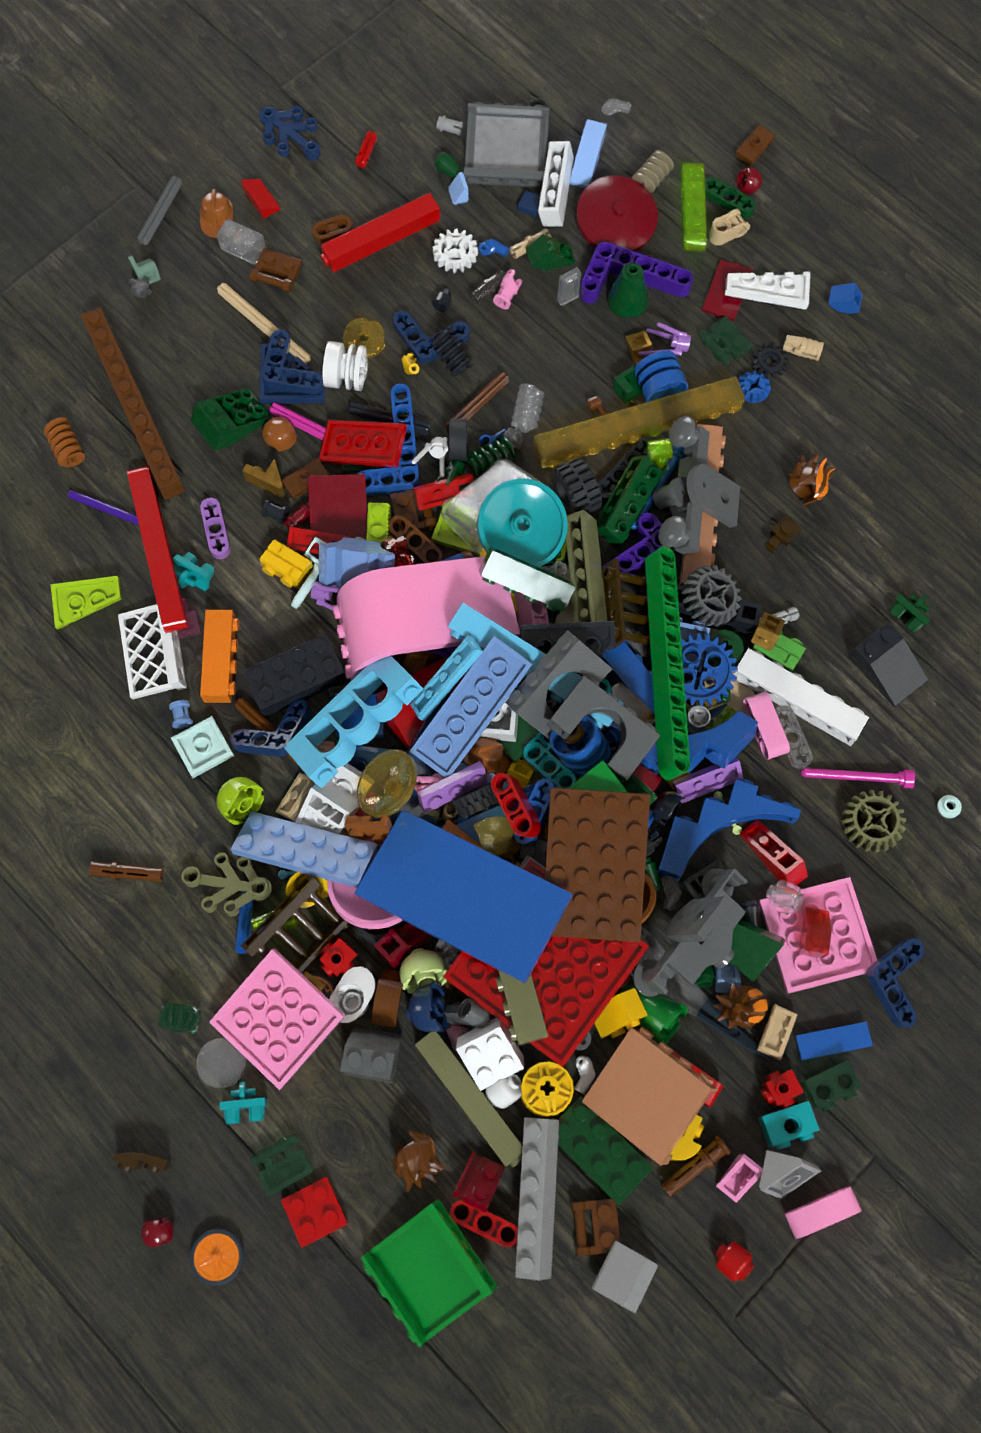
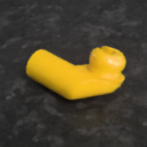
(409, 364)

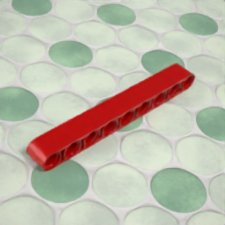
(157, 550)

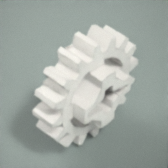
(455, 250)

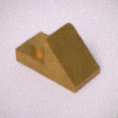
(268, 481)
(768, 631)

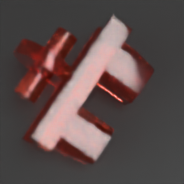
(400, 549)

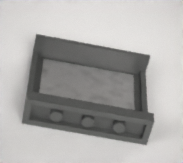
(506, 144)

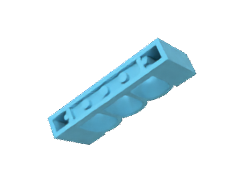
(322, 766)

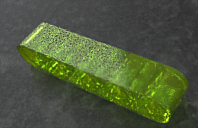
(693, 207)

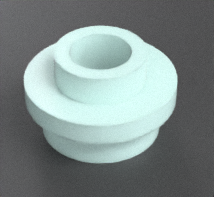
(944, 811)

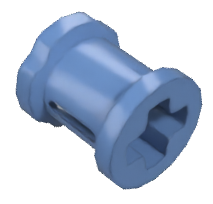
(181, 714)

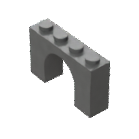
(566, 656)
(635, 735)

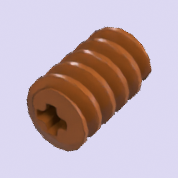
(63, 442)

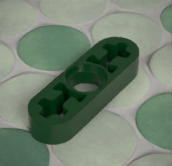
(725, 189)

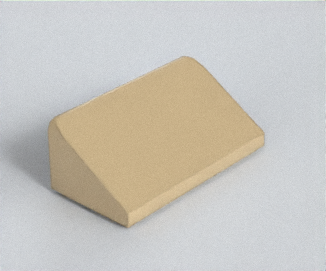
(295, 797)

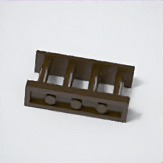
(614, 605)
(291, 908)

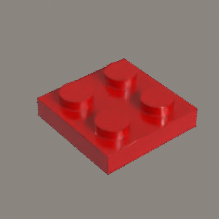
(314, 1212)

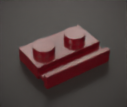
(479, 1182)

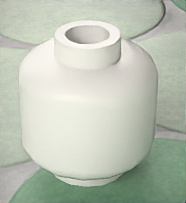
(504, 1091)

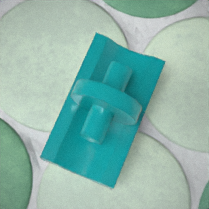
(190, 574)
(232, 1108)

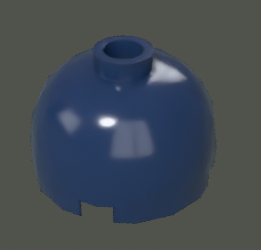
(427, 1008)

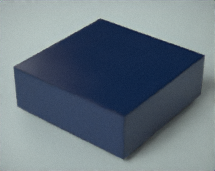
(529, 203)

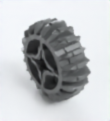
(719, 607)

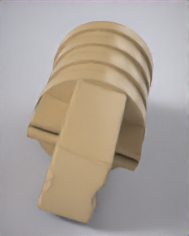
(803, 347)

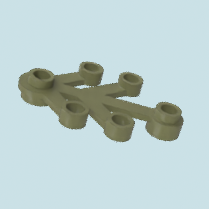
(229, 885)

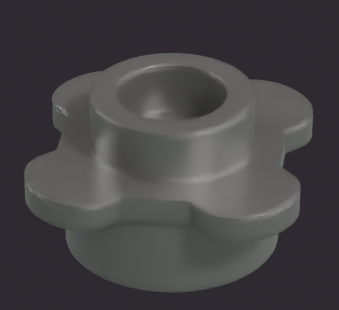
(139, 288)
(514, 437)

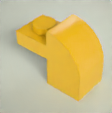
(686, 1147)

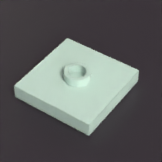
(202, 747)

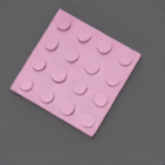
(850, 942)
(277, 1018)

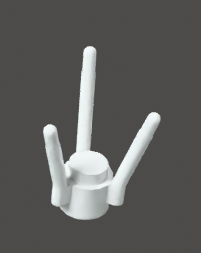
(437, 449)

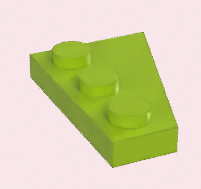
(83, 598)

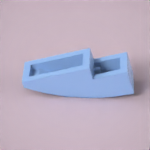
(588, 153)

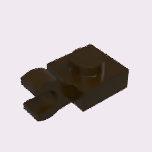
(783, 532)

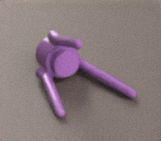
(679, 340)
(322, 593)

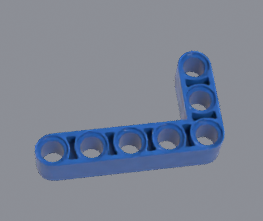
(405, 468)

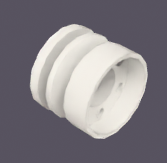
(346, 366)

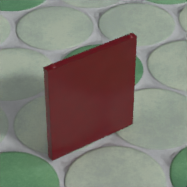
(338, 504)

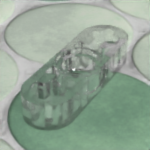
(804, 749)

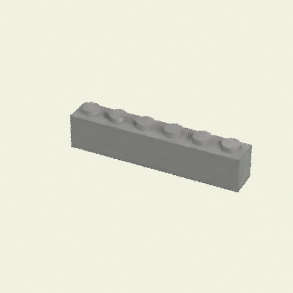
(537, 1199)

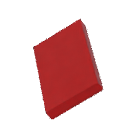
(363, 443)

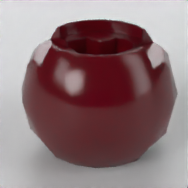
(749, 180)
(157, 1232)

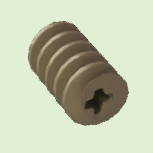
(654, 170)

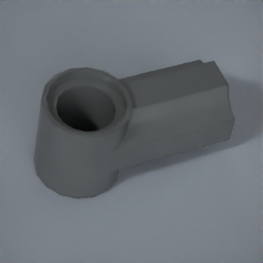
(467, 1013)

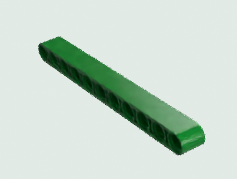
(667, 664)

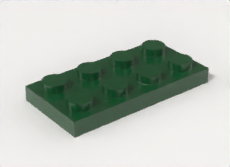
(601, 1152)

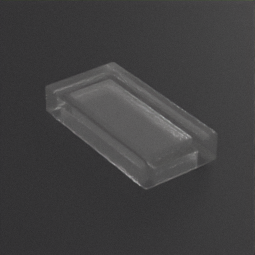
(569, 286)

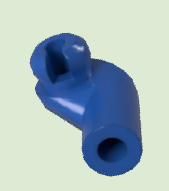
(492, 246)

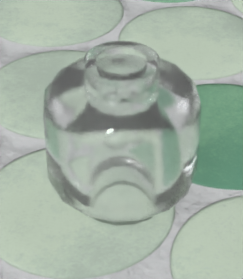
(785, 897)

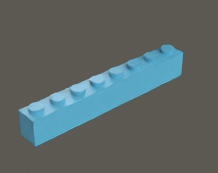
(482, 629)

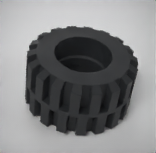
(576, 487)

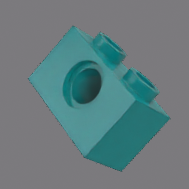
(799, 1114)

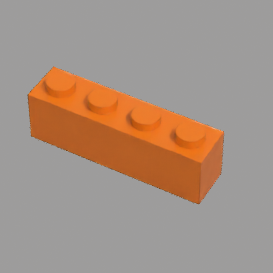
(218, 656)

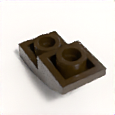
(134, 1161)

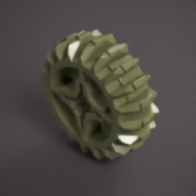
(867, 814)

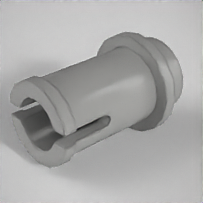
(448, 125)

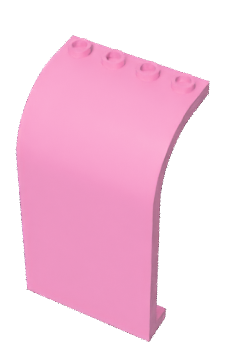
(411, 609)

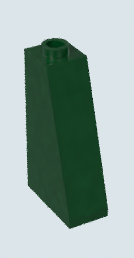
(753, 948)

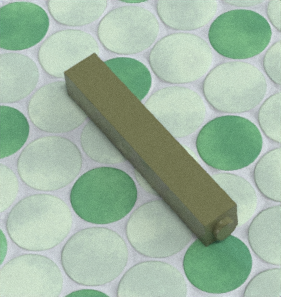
(471, 1099)

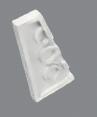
(770, 288)

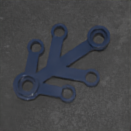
(271, 117)

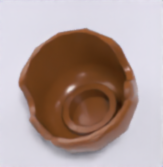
(279, 433)

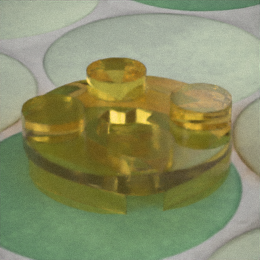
(365, 328)

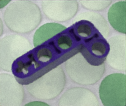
(646, 545)

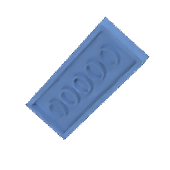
(471, 707)
(305, 849)

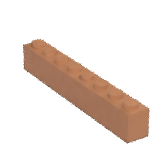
(707, 537)

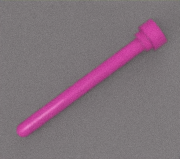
(904, 778)

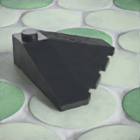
(595, 635)

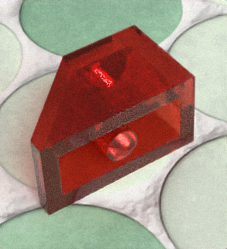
(815, 933)

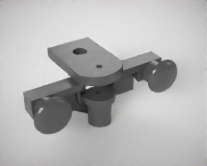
(696, 484)
(698, 934)

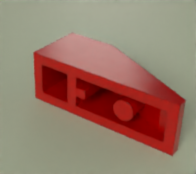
(774, 853)

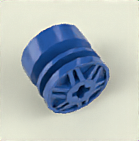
(660, 376)
(587, 753)

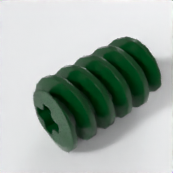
(490, 455)

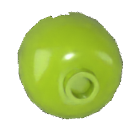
(238, 799)

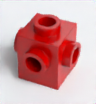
(346, 953)
(788, 1084)

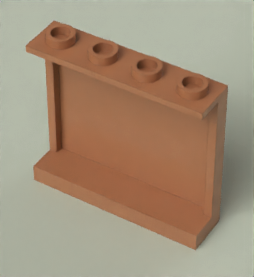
(649, 1094)

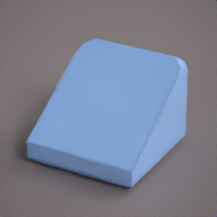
(459, 189)
(725, 977)

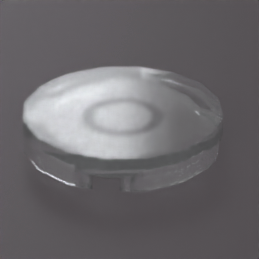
(220, 1063)

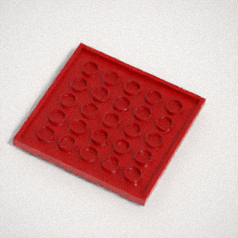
(570, 980)

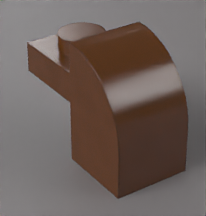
(387, 999)

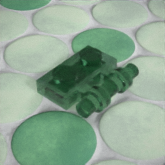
(731, 339)
(285, 1172)

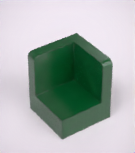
(627, 386)

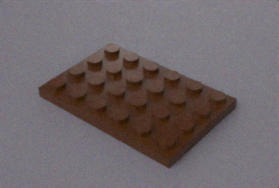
(600, 858)

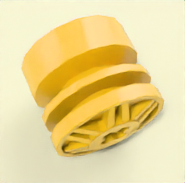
(535, 1099)

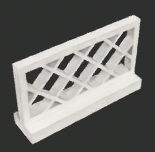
(171, 651)

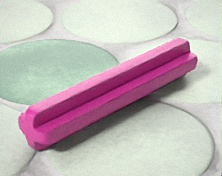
(298, 420)

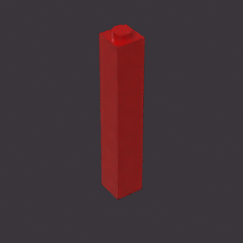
(380, 233)

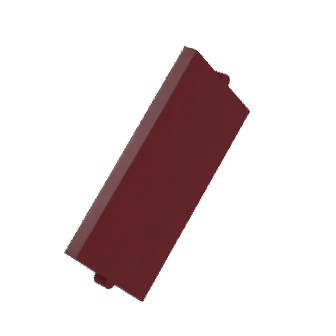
(716, 301)

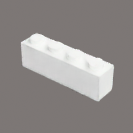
(556, 183)

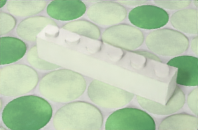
(805, 699)

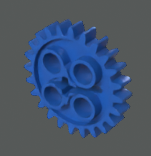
(719, 675)

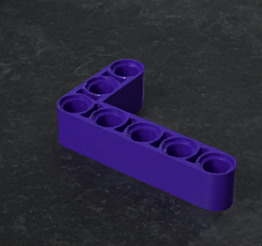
(618, 257)

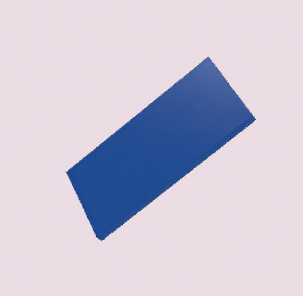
(464, 896)

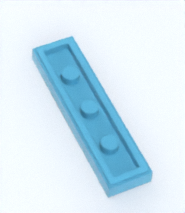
(446, 678)

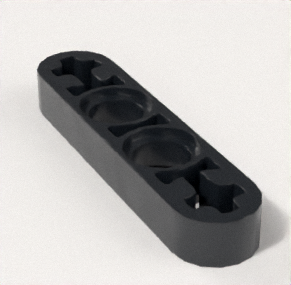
(621, 467)

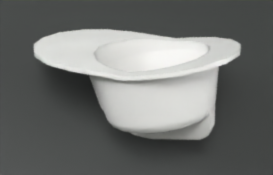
(354, 993)

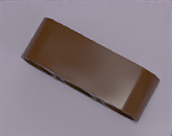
(411, 531)

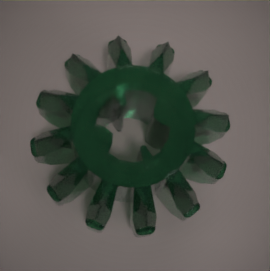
(179, 1018)

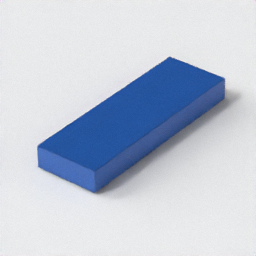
(833, 1041)

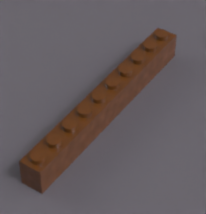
(133, 404)

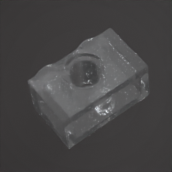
(241, 241)

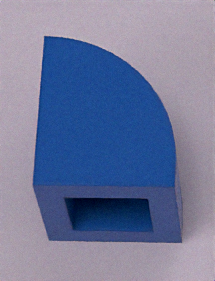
(846, 298)

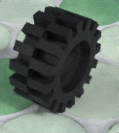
(475, 800)

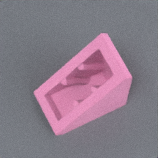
(739, 1177)

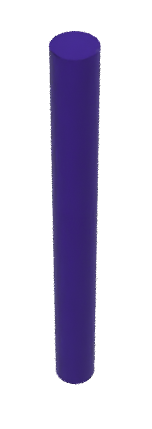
(103, 506)

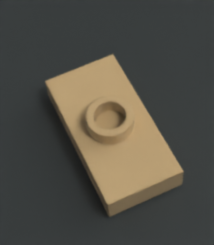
(777, 1032)

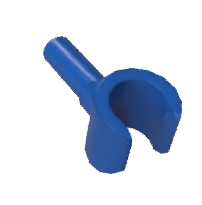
(483, 438)

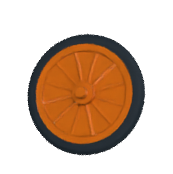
(216, 1257)

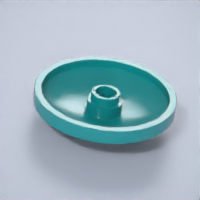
(523, 521)

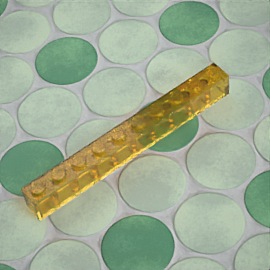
(637, 422)

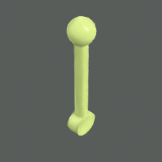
(736, 829)

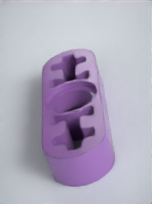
(208, 522)

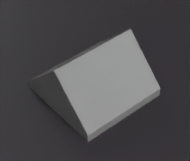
(785, 1173)
(625, 1276)

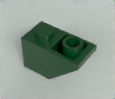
(549, 253)

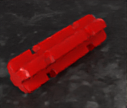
(366, 149)

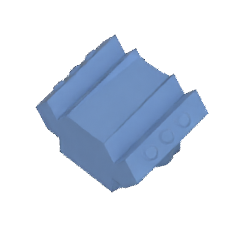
(351, 558)

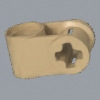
(728, 228)

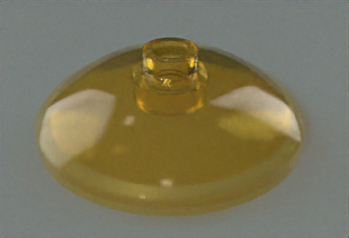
(387, 783)

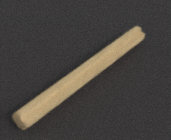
(258, 319)

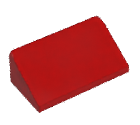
(260, 197)

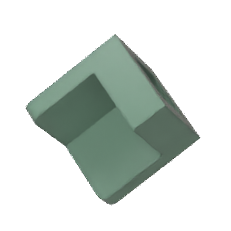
(145, 270)

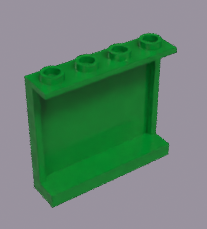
(428, 1273)

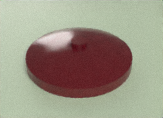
(617, 213)

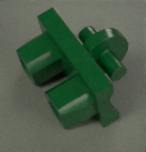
(918, 618)

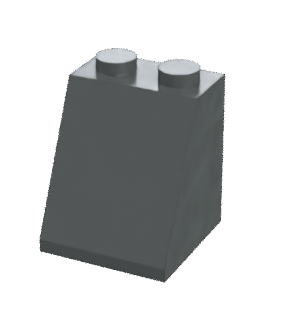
(371, 1054)

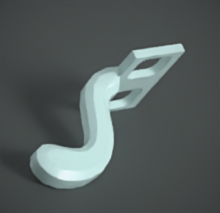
(314, 575)

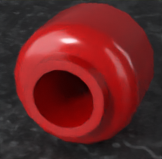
(734, 1261)

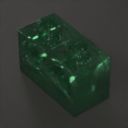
(829, 1080)

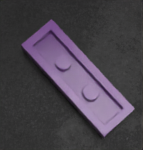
(707, 780)
(452, 787)

